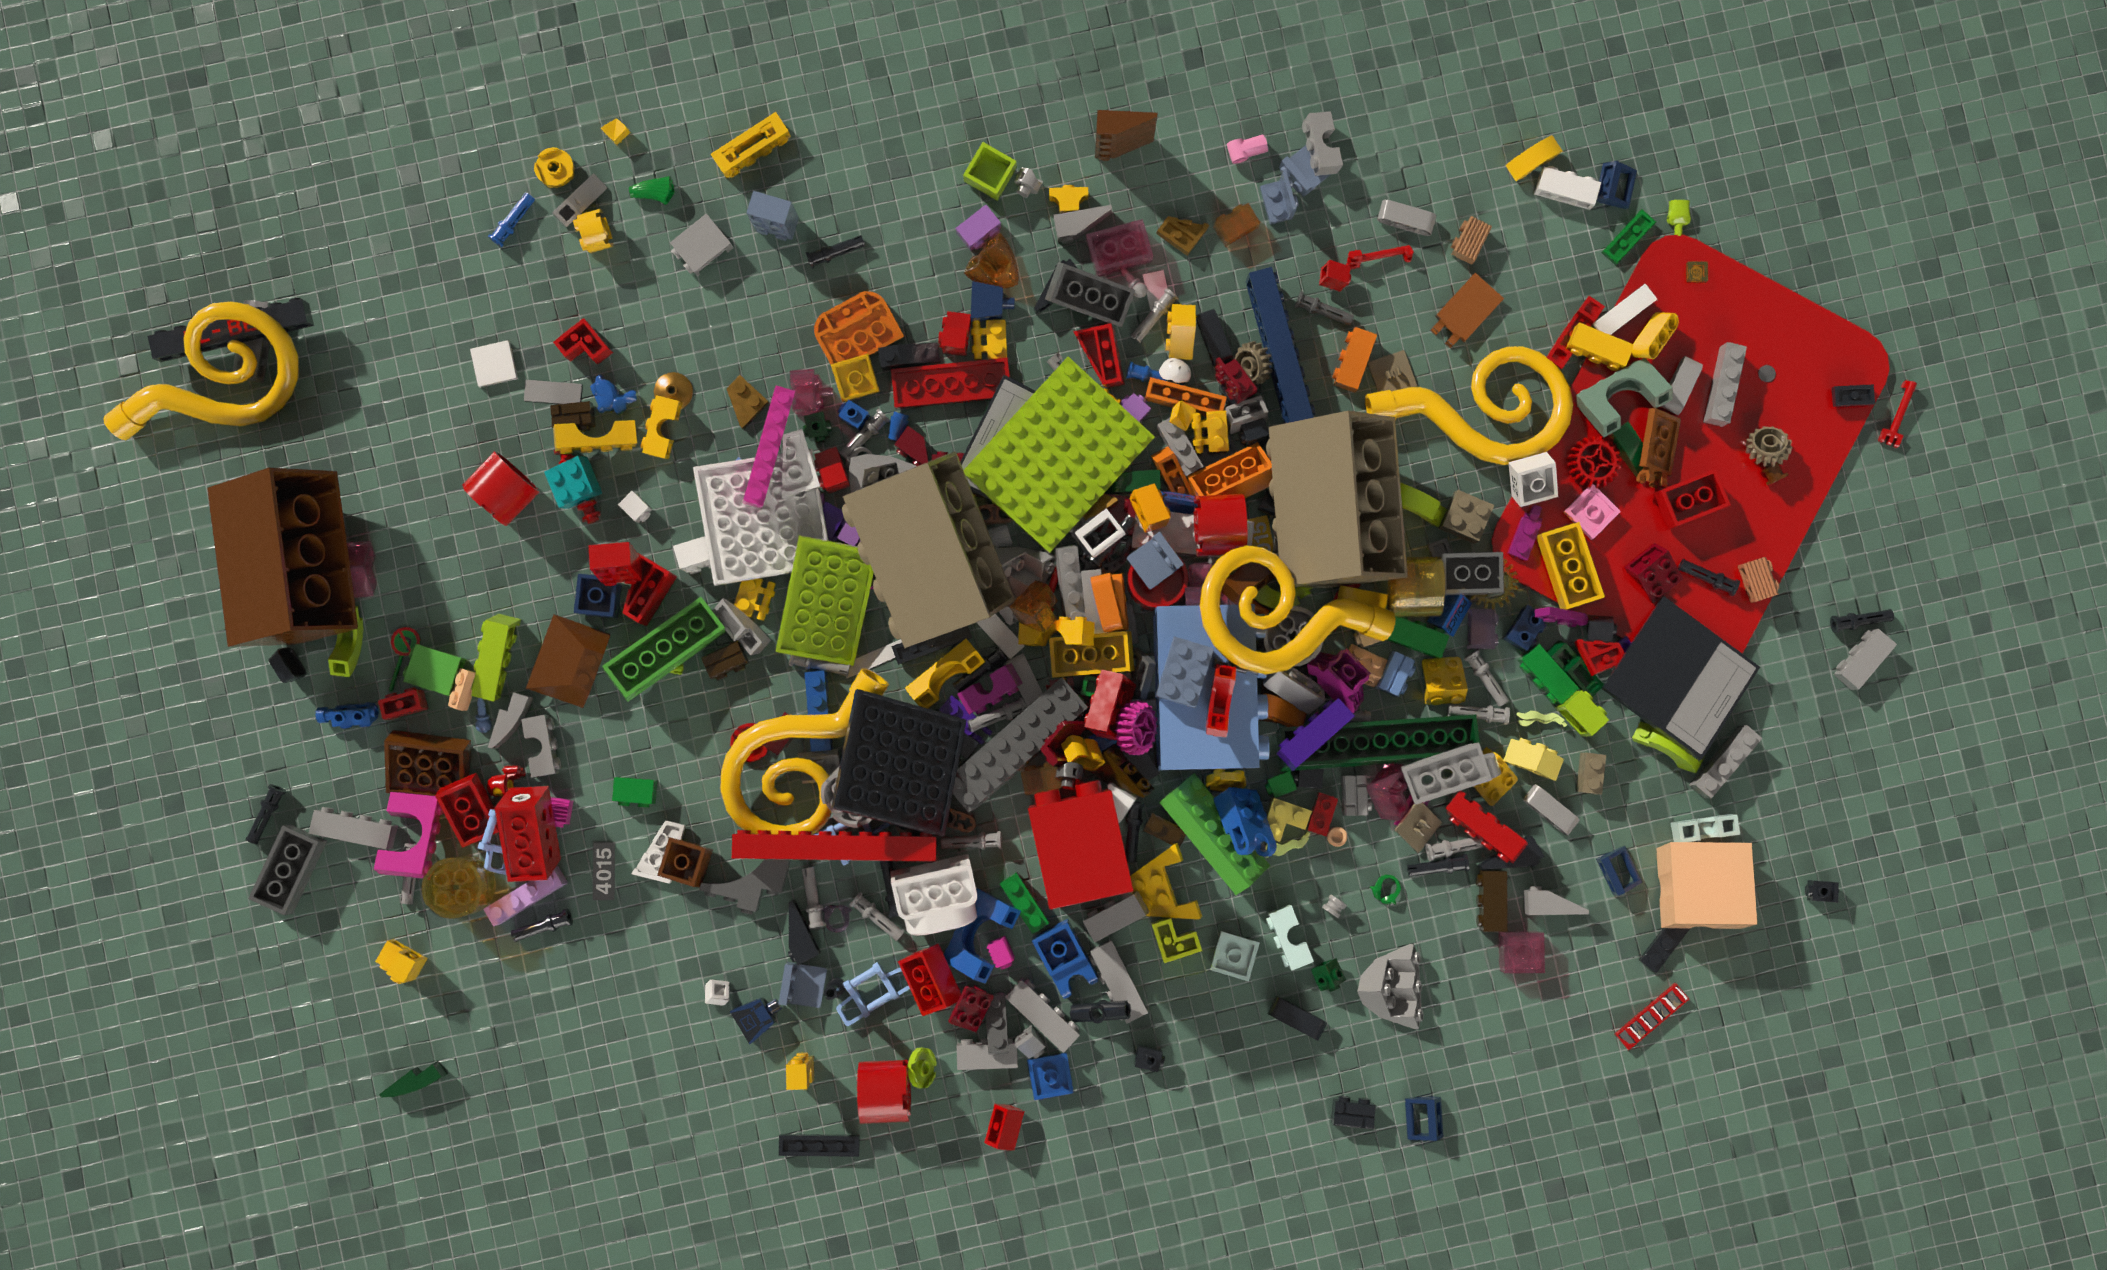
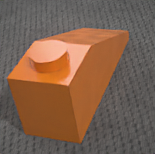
(1171, 472)

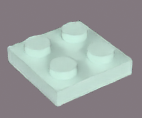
(1234, 956)

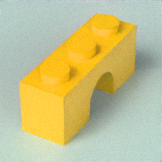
(655, 442)
(799, 1072)

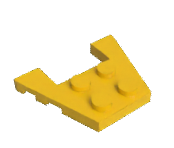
(1156, 889)

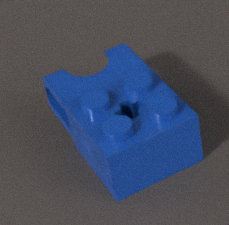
(1245, 821)
(1064, 963)

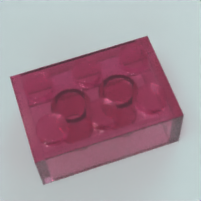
(1119, 248)

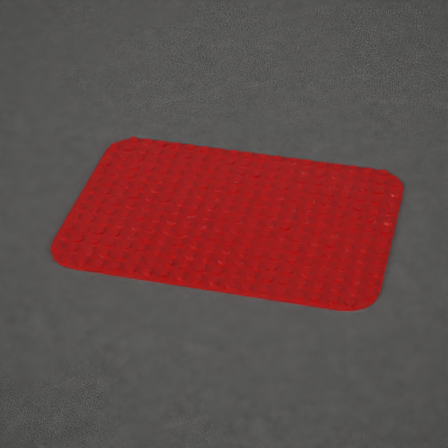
(1809, 355)

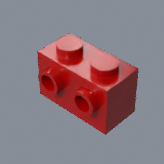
(403, 704)
(1004, 1127)

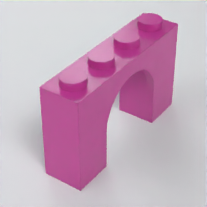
(416, 860)

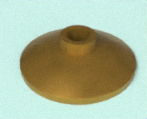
(682, 386)

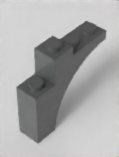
(749, 890)

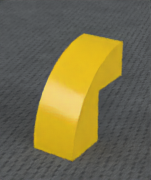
(1534, 157)

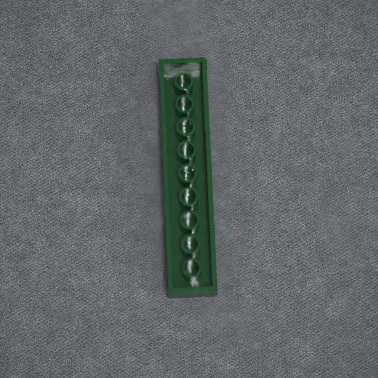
(1387, 741)

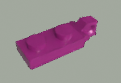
(1526, 534)

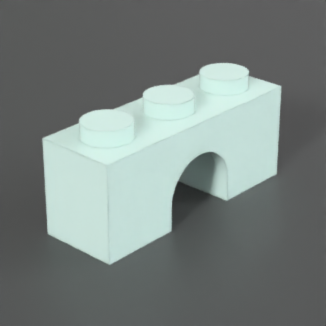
(1705, 827)
(1294, 954)

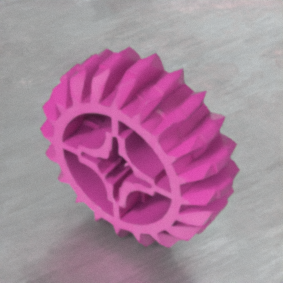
(1136, 728)

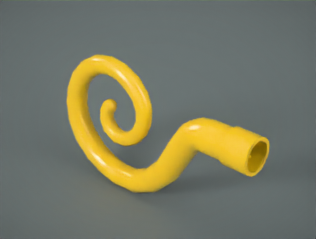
(1433, 406)
(133, 413)
(1364, 618)
(783, 727)

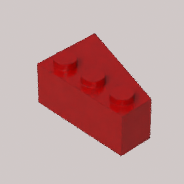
(1103, 353)
(647, 594)

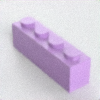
(524, 897)

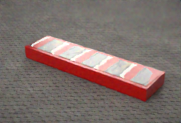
(1651, 1016)

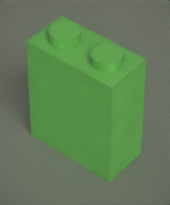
(432, 669)

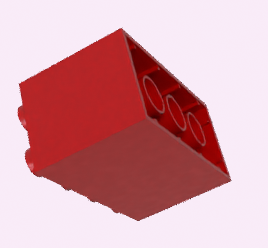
(1079, 845)

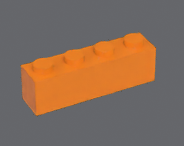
(1170, 394)

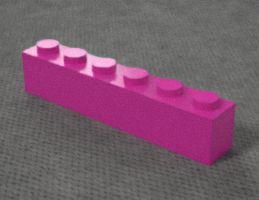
(768, 447)

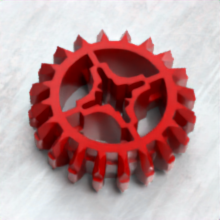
(1610, 464)

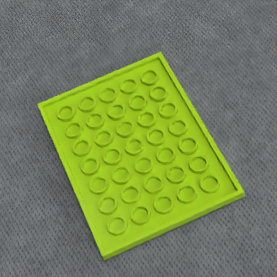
(1058, 454)

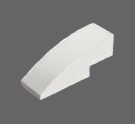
(1625, 310)

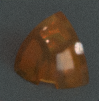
(994, 264)

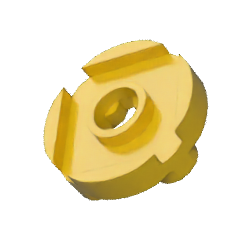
(544, 164)
(1222, 780)

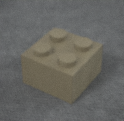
(1466, 516)

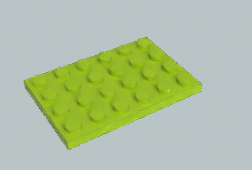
(825, 602)

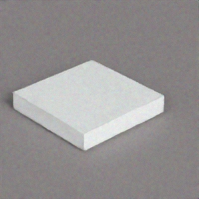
(494, 364)

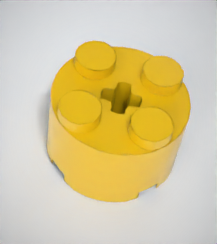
(593, 230)

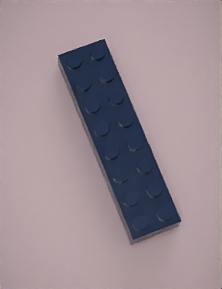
(1278, 338)

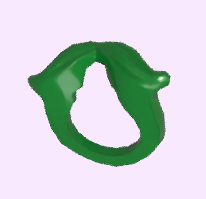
(1376, 889)

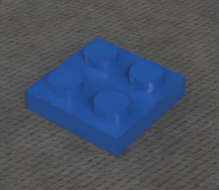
(1050, 1076)

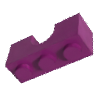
(1004, 681)

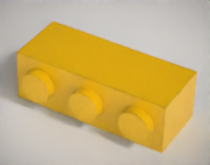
(1599, 347)

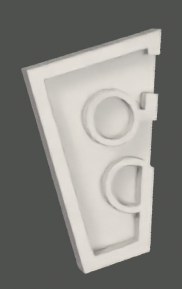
(797, 468)
(652, 858)

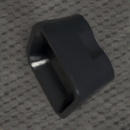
(287, 665)

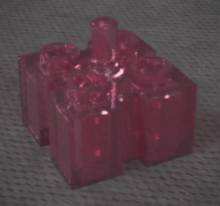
(807, 392)

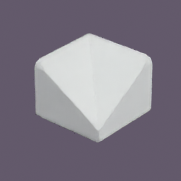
(717, 992)

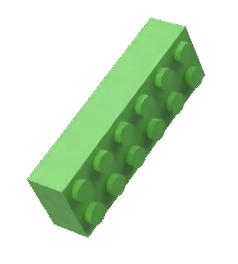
(664, 649)
(1197, 815)

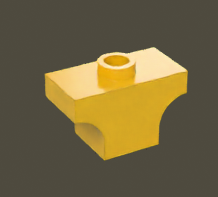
(1068, 197)

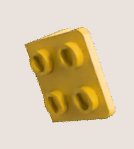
(1444, 681)
(1498, 786)

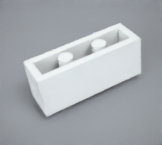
(1567, 187)

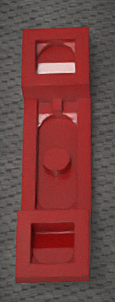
(1586, 315)

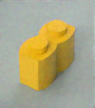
(1083, 752)

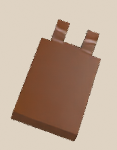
(1467, 309)
(1658, 448)

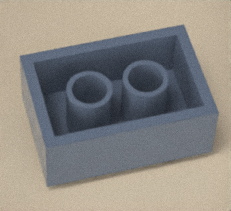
(772, 216)
(1184, 672)

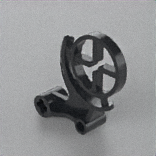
(1109, 566)

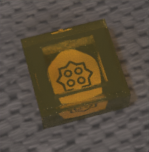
(1696, 271)

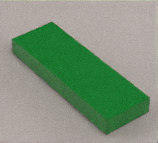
(1628, 237)

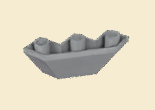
(873, 468)
(1021, 569)
(1394, 987)

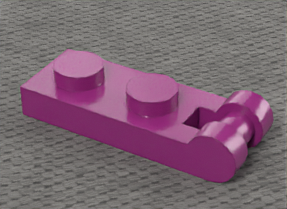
(1562, 616)

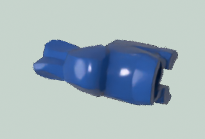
(609, 398)

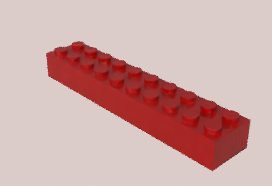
(833, 847)

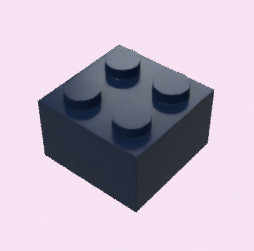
(595, 598)

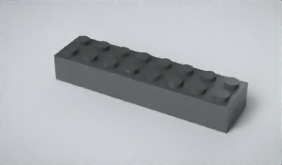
(1016, 744)

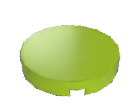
(921, 1067)

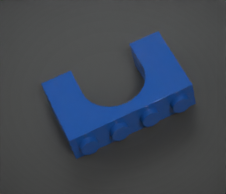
(961, 949)

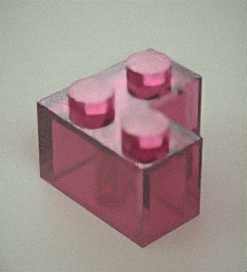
(361, 563)
(1197, 576)
(1387, 792)

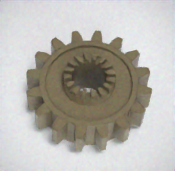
(1254, 361)
(1768, 446)

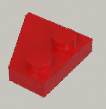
(1599, 655)

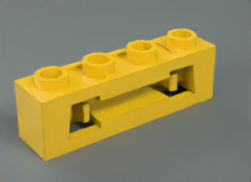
(773, 129)

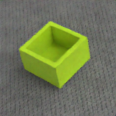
(990, 171)
(1583, 713)

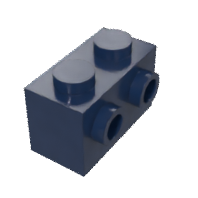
(1525, 629)

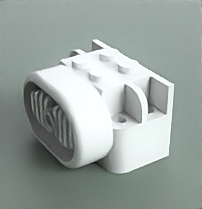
(935, 895)

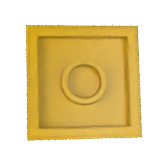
(855, 378)

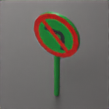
(402, 642)

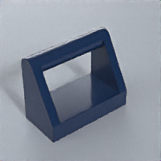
(1609, 181)
(1610, 874)
(1435, 1121)

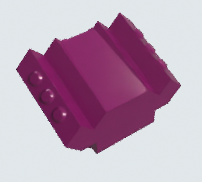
(1340, 677)

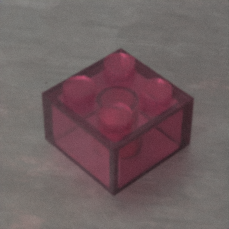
(1522, 952)

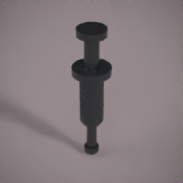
(1229, 663)

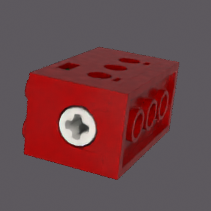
(528, 833)

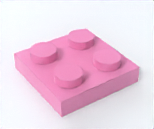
(1592, 511)

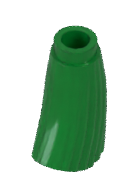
(657, 189)

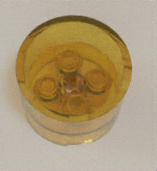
(1421, 591)
(474, 891)

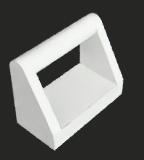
(1093, 525)

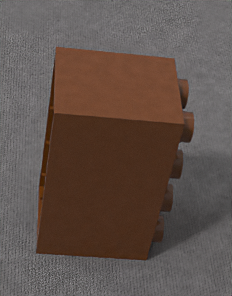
(282, 557)

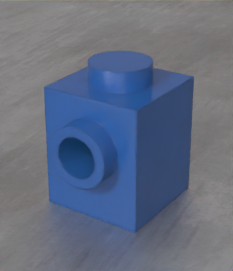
(853, 415)

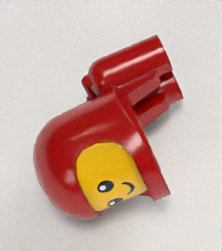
(499, 784)

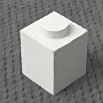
(635, 507)

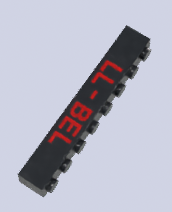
(170, 344)

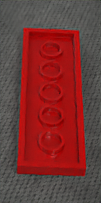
(947, 382)

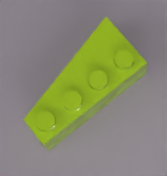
(494, 656)

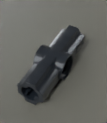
(1111, 1011)

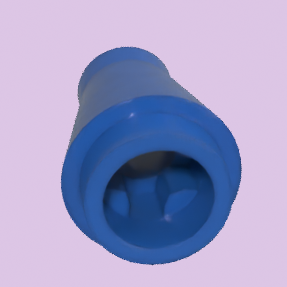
(897, 425)

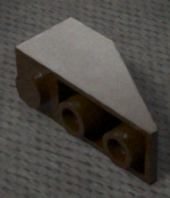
(1123, 773)

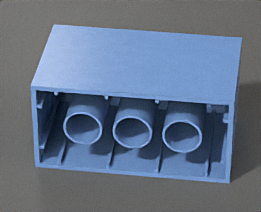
(1182, 729)

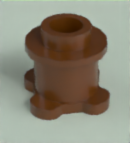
(1773, 473)

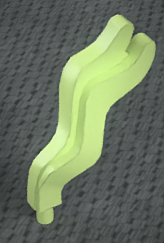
(1532, 716)
(1282, 849)

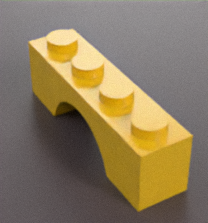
(569, 438)
(1075, 632)
(959, 660)

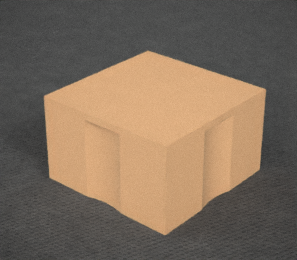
(1706, 885)

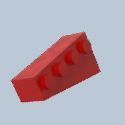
(1485, 827)

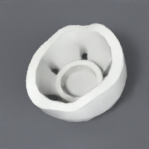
(1175, 370)

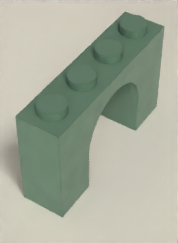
(1637, 377)

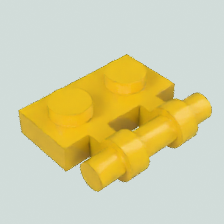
(996, 339)
(1217, 431)
(748, 596)

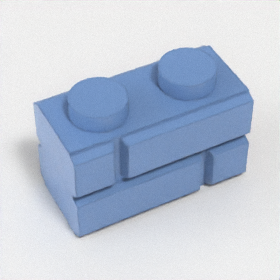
(1396, 674)

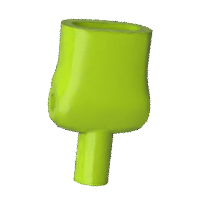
(1678, 215)

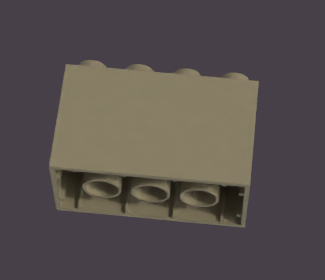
(1338, 499)
(928, 550)

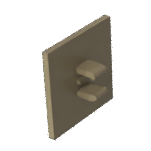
(1392, 372)
(1418, 826)

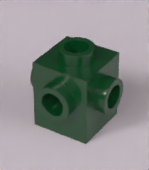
(812, 422)
(1328, 975)

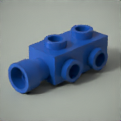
(346, 718)

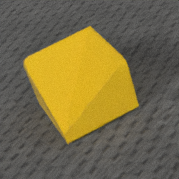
(616, 131)
(1182, 415)

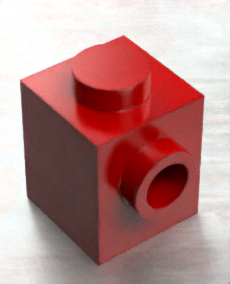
(1335, 275)

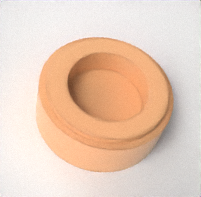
(1337, 836)

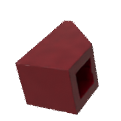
(912, 445)

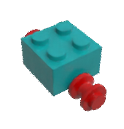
(574, 484)

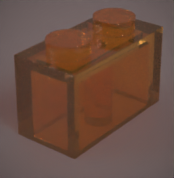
(1236, 224)

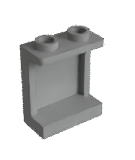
(700, 244)

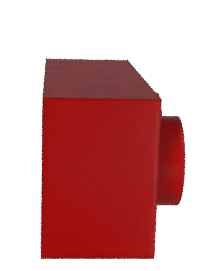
(1322, 814)

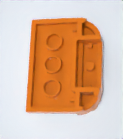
(856, 327)

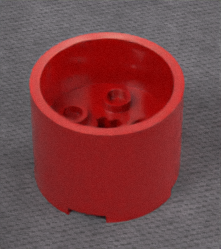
(500, 488)
(1220, 523)
(1165, 594)
(883, 1091)

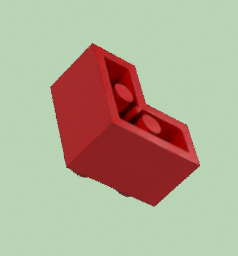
(955, 333)
(582, 338)
(831, 470)

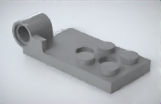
(1468, 769)

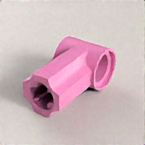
(1242, 149)

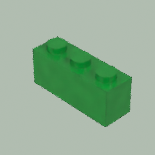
(1419, 637)
(1547, 675)
(1025, 902)

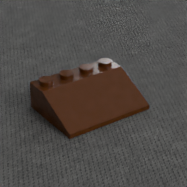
(1123, 132)
(424, 762)

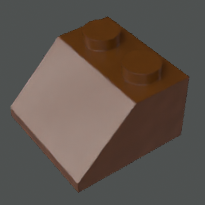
(685, 862)

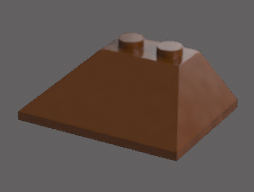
(568, 661)

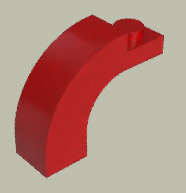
(1220, 700)

